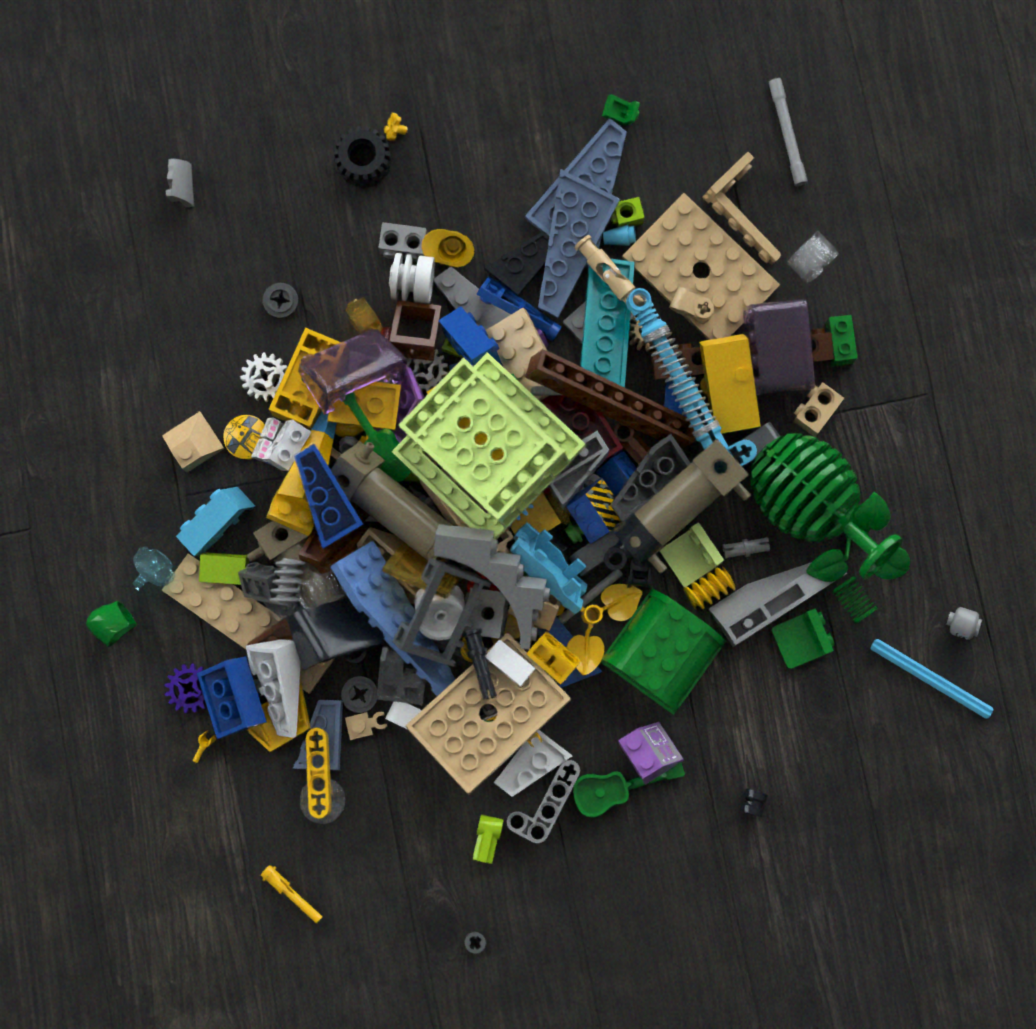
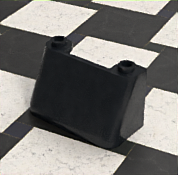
(332, 632)

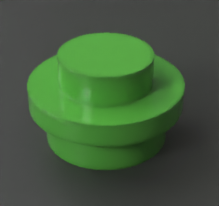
(574, 532)

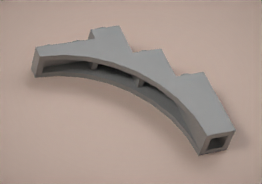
(479, 551)

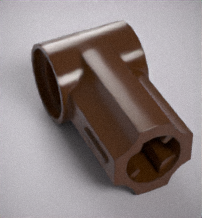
(633, 445)

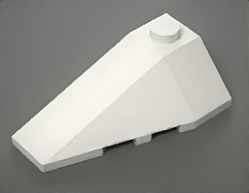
(279, 675)

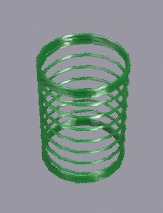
(855, 620)

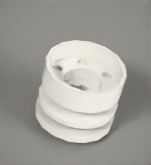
(412, 278)

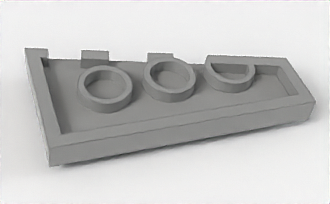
(463, 294)

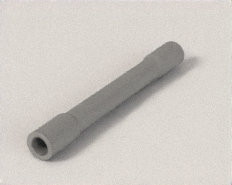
(779, 98)

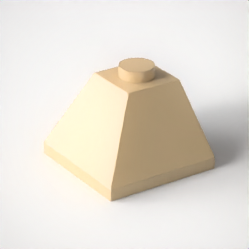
(192, 442)

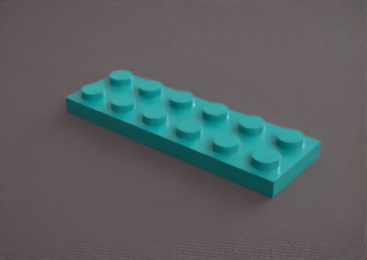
(606, 326)

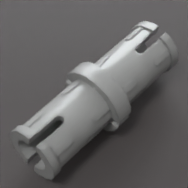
(746, 547)

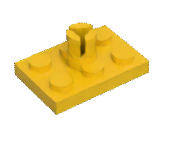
(378, 402)

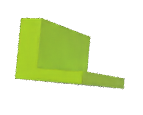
(221, 567)

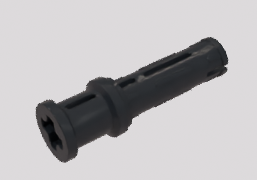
(477, 654)

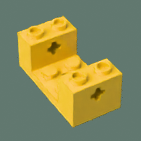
(293, 397)

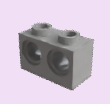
(404, 235)

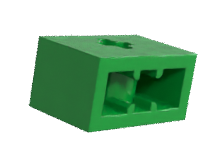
(842, 339)

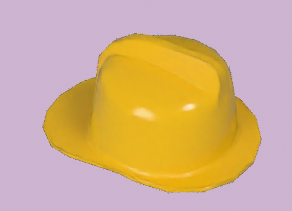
(448, 247)

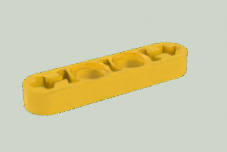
(322, 772)

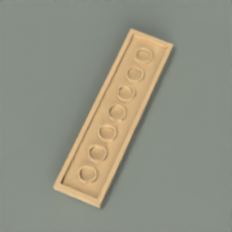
(229, 611)

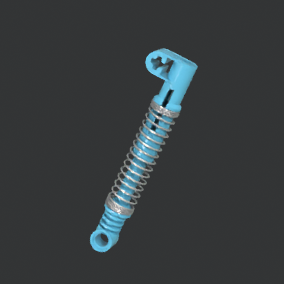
(683, 387)

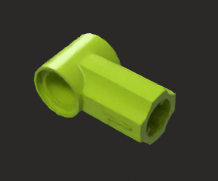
(488, 834)

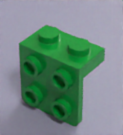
(803, 639)

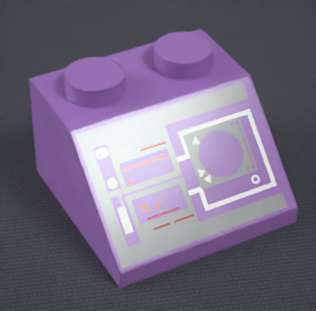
(650, 751)

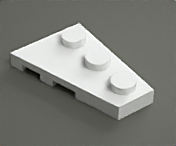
(531, 764)

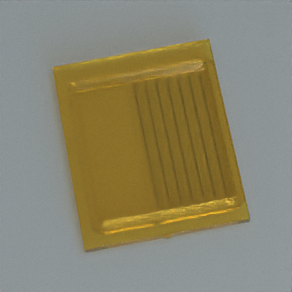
(409, 566)

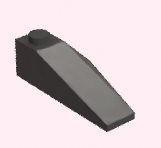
(654, 472)

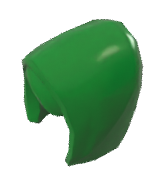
(110, 622)

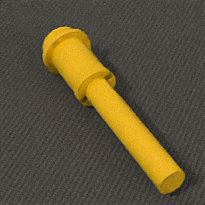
(282, 885)

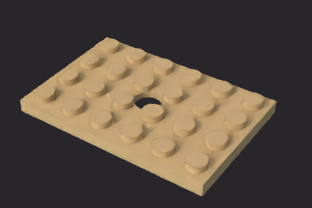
(690, 236)
(476, 748)

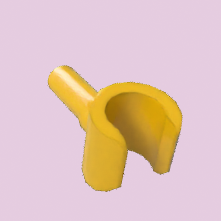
(204, 742)

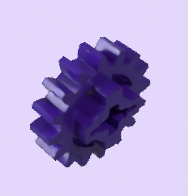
(185, 697)

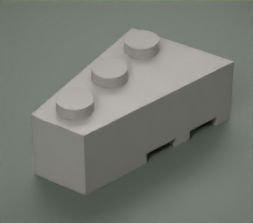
(579, 470)

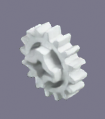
(257, 379)

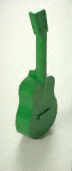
(383, 441)
(599, 793)

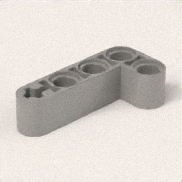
(549, 799)

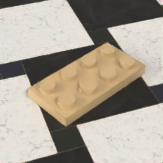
(517, 344)

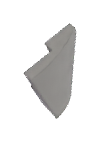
(180, 182)

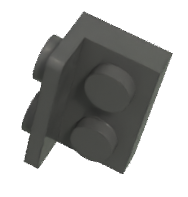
(257, 581)

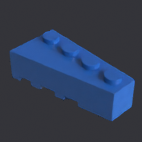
(327, 501)

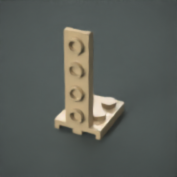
(735, 217)

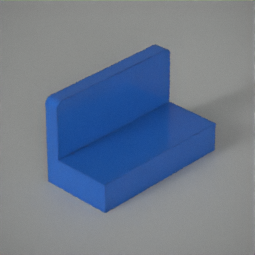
(617, 472)

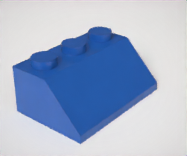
(231, 697)

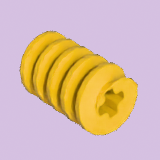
(709, 588)

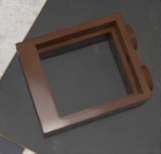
(423, 348)

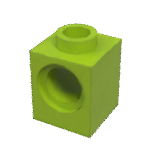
(632, 205)

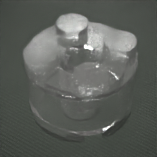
(811, 256)

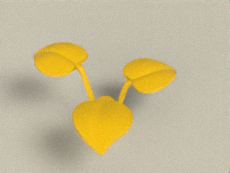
(620, 605)

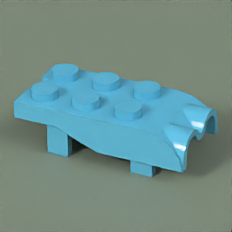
(546, 561)

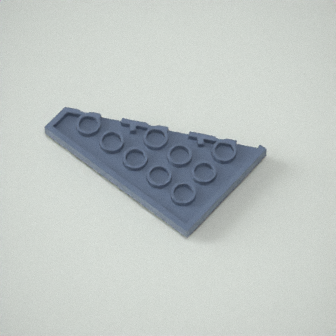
(594, 164)

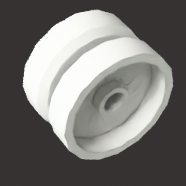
(441, 614)

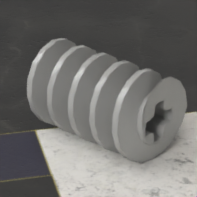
(286, 582)

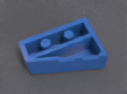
(468, 337)

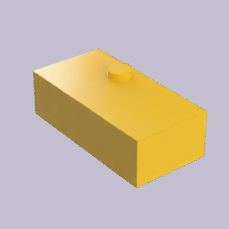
(730, 382)

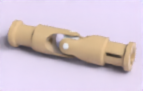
(617, 282)

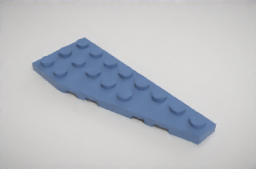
(386, 607)

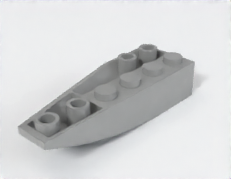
(763, 602)

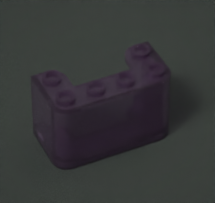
(781, 346)

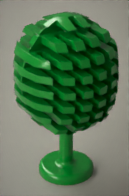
(814, 495)

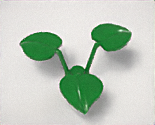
(869, 515)

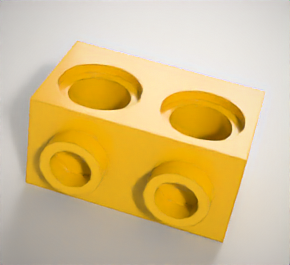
(553, 657)

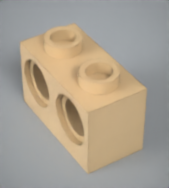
(821, 411)

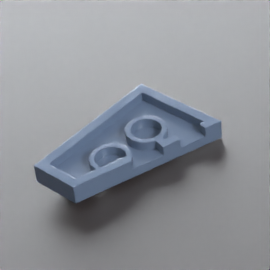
(327, 717)

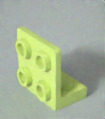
(691, 555)

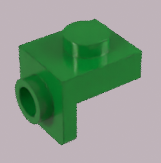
(621, 110)

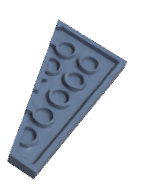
(577, 213)

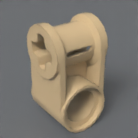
(688, 304)

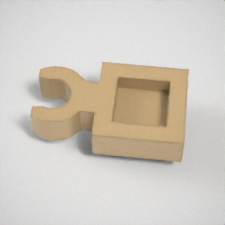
(362, 725)

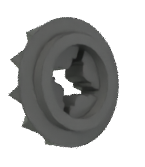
(274, 292)
(348, 694)

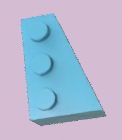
(213, 519)

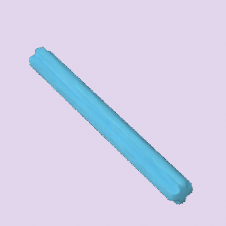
(931, 678)

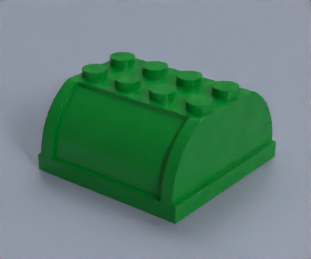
(663, 650)

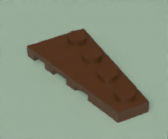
(315, 554)

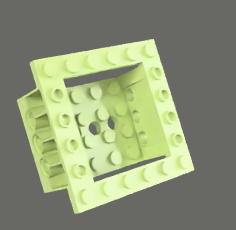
(512, 418)

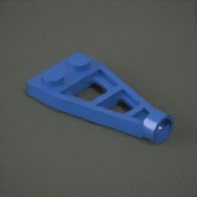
(491, 293)

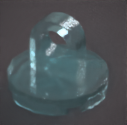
(152, 567)

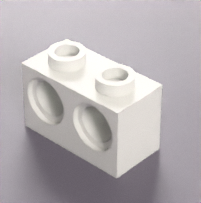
(286, 445)

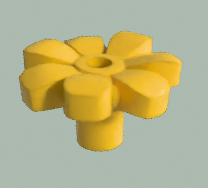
(394, 127)

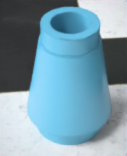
(621, 235)

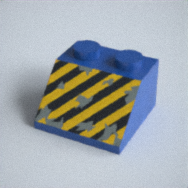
(593, 510)

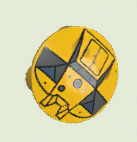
(242, 435)

